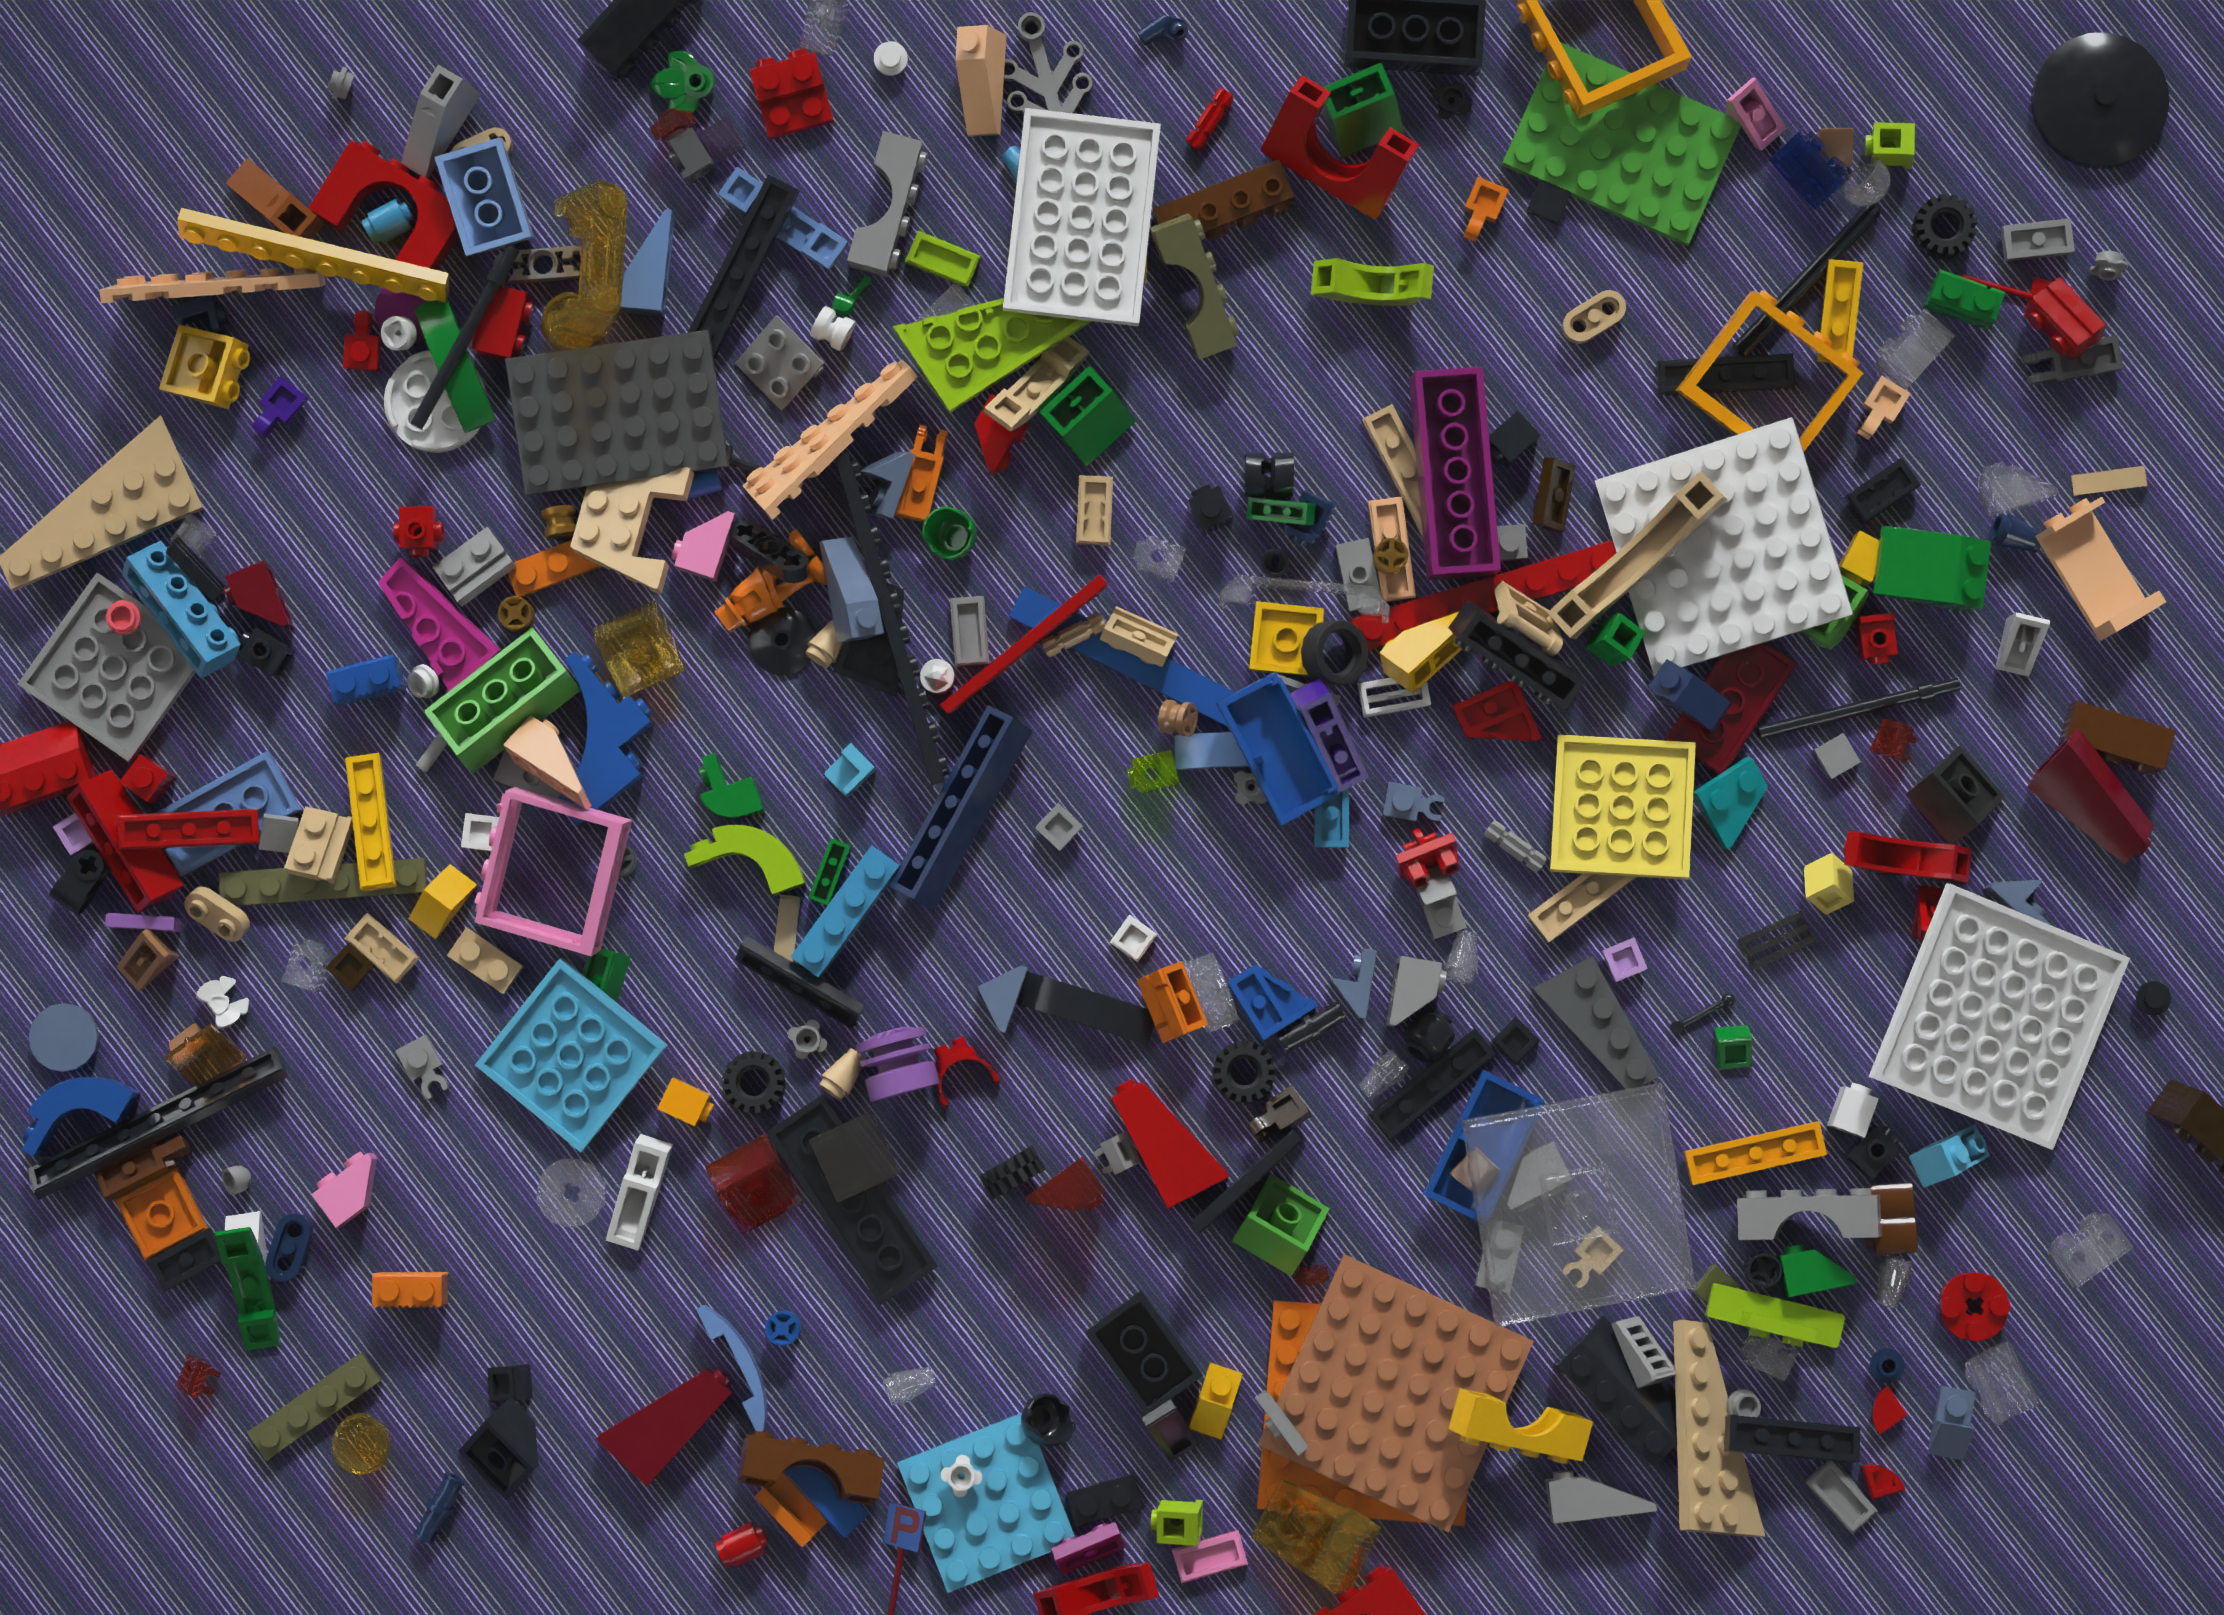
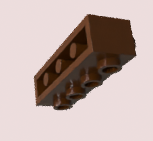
(1233, 201)

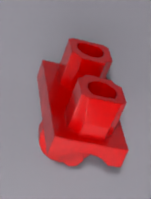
(1425, 853)

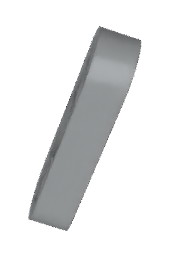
(568, 254)

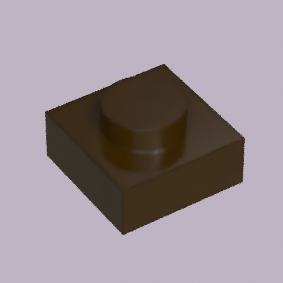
(350, 967)

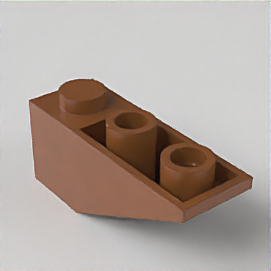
(274, 201)

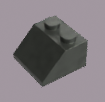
(1955, 795)

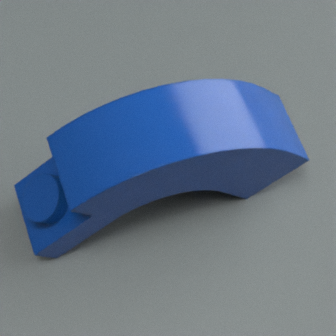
(98, 1094)

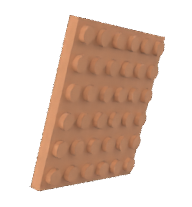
(1382, 1388)

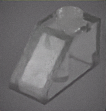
(2011, 488)

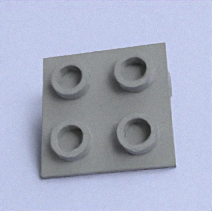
(779, 363)

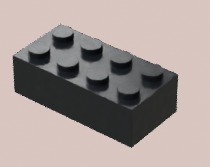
(1416, 35)

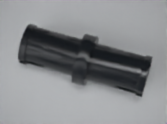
(1312, 1027)

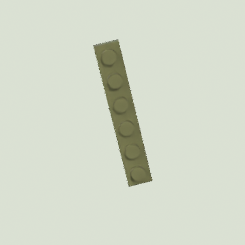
(277, 886)

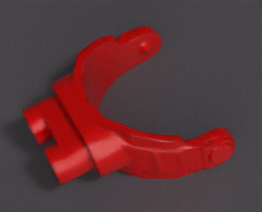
(949, 1056)

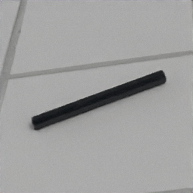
(1808, 278)

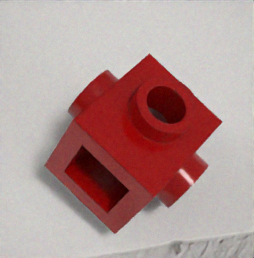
(410, 521)

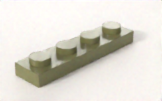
(314, 1406)

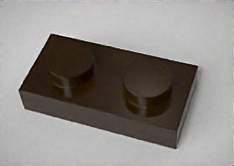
(1554, 494)

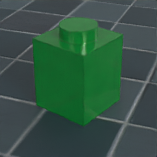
(1615, 639)

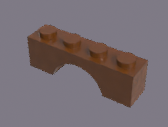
(854, 1475)

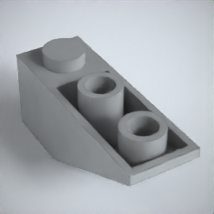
(437, 119)

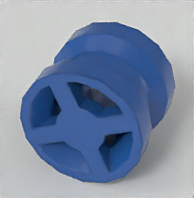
(779, 1331)

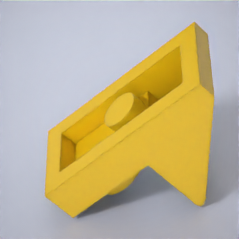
(1215, 1400)

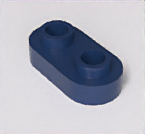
(288, 1246)

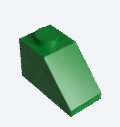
(1810, 1272)

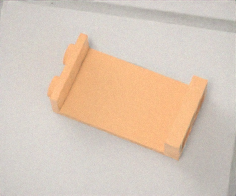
(2094, 570)

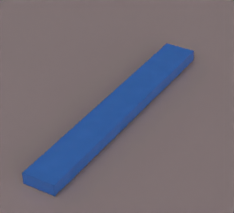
(1170, 680)

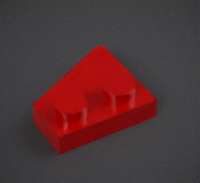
(1497, 715)

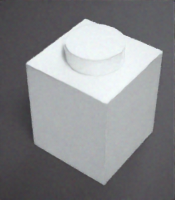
(1853, 1110)

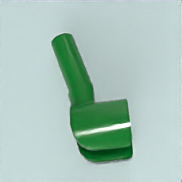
(844, 304)

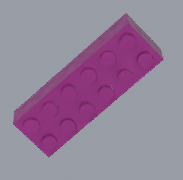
(1454, 473)

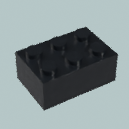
(1143, 1352)

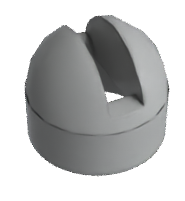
(236, 1179)

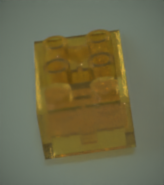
(1316, 1535)

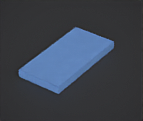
(250, 786)

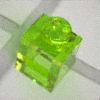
(1162, 762)

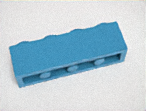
(845, 912)

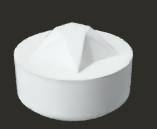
(398, 333)
(937, 676)

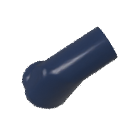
(1165, 27)

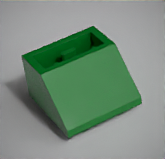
(1361, 110)
(1087, 416)

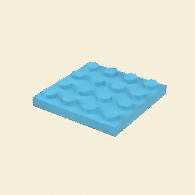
(571, 1055)
(998, 1522)

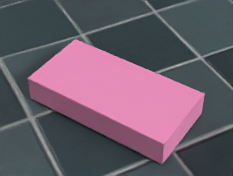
(1210, 1556)

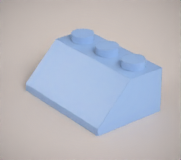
(484, 197)

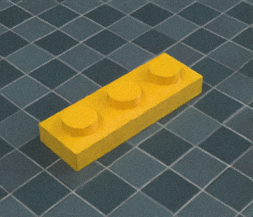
(1841, 305)

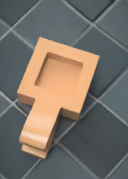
(1884, 404)

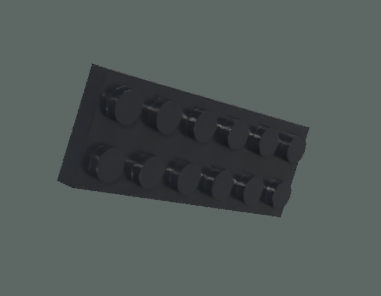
(865, 1225)

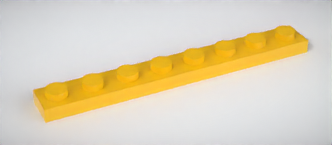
(313, 255)

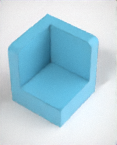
(849, 771)

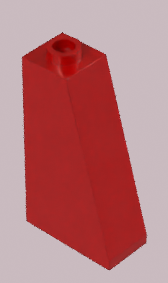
(1168, 1149)

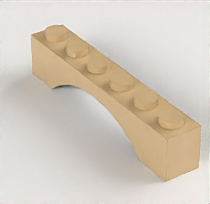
(1638, 557)

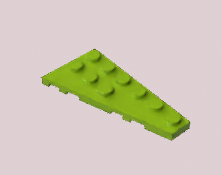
(979, 347)

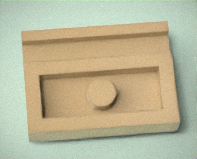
(1138, 637)
(319, 845)

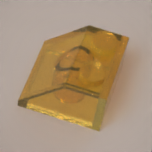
(639, 648)

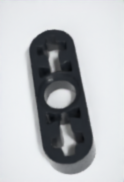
(786, 564)

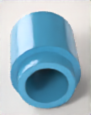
(388, 221)

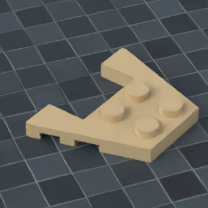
(615, 521)

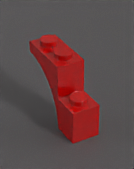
(1907, 857)

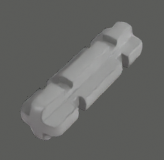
(1515, 846)

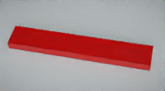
(1024, 645)

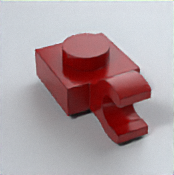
(362, 349)

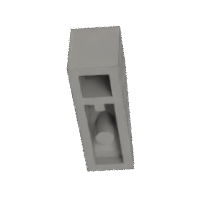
(1582, 1498)

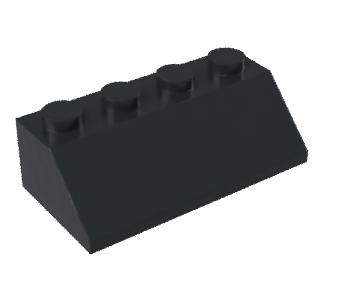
(627, 31)
(1602, 1375)

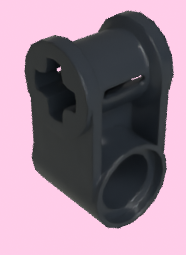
(78, 886)

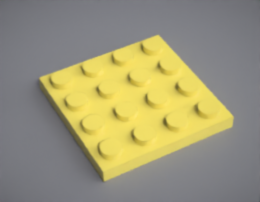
(1623, 807)

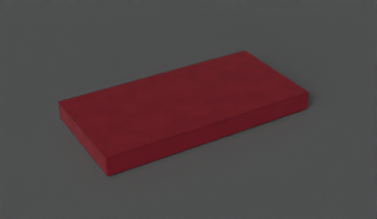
(1750, 683)

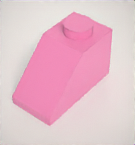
(705, 547)

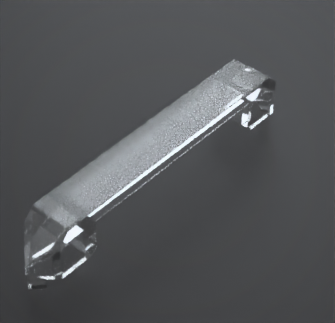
(1242, 587)

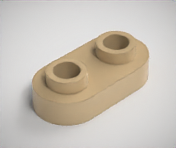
(1592, 317)
(217, 914)

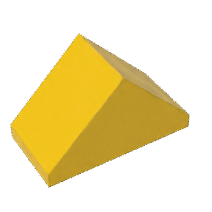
(441, 901)

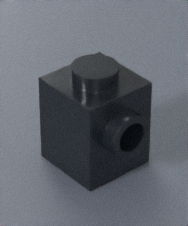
(1209, 509)

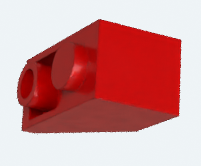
(997, 441)

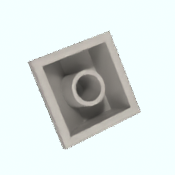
(1413, 987)

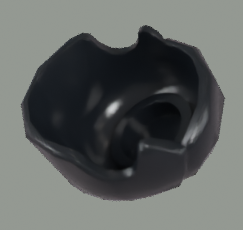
(1047, 1420)

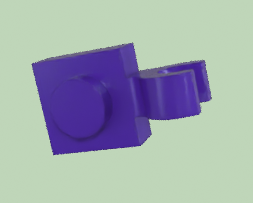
(281, 403)

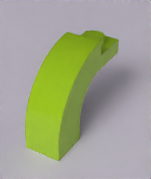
(1372, 285)
(773, 857)

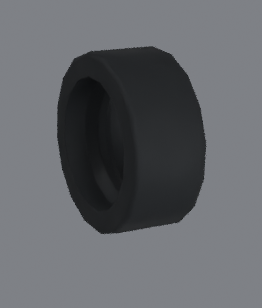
(1355, 648)

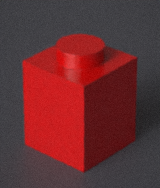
(147, 779)

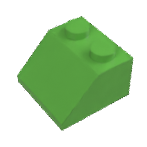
(1281, 1225)

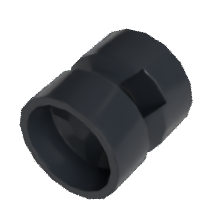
(1281, 474)

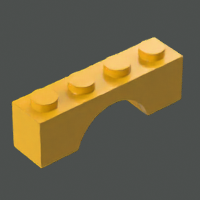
(1555, 1433)

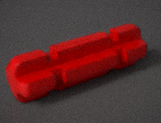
(1209, 119)

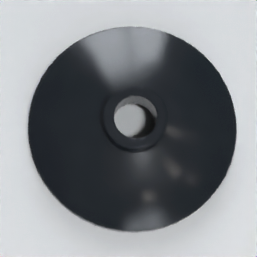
(787, 658)

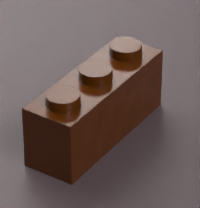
(2120, 737)

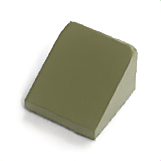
(1712, 1275)

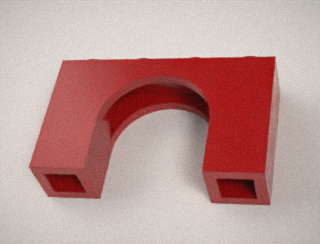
(1297, 146)
(364, 172)
(1380, 1595)

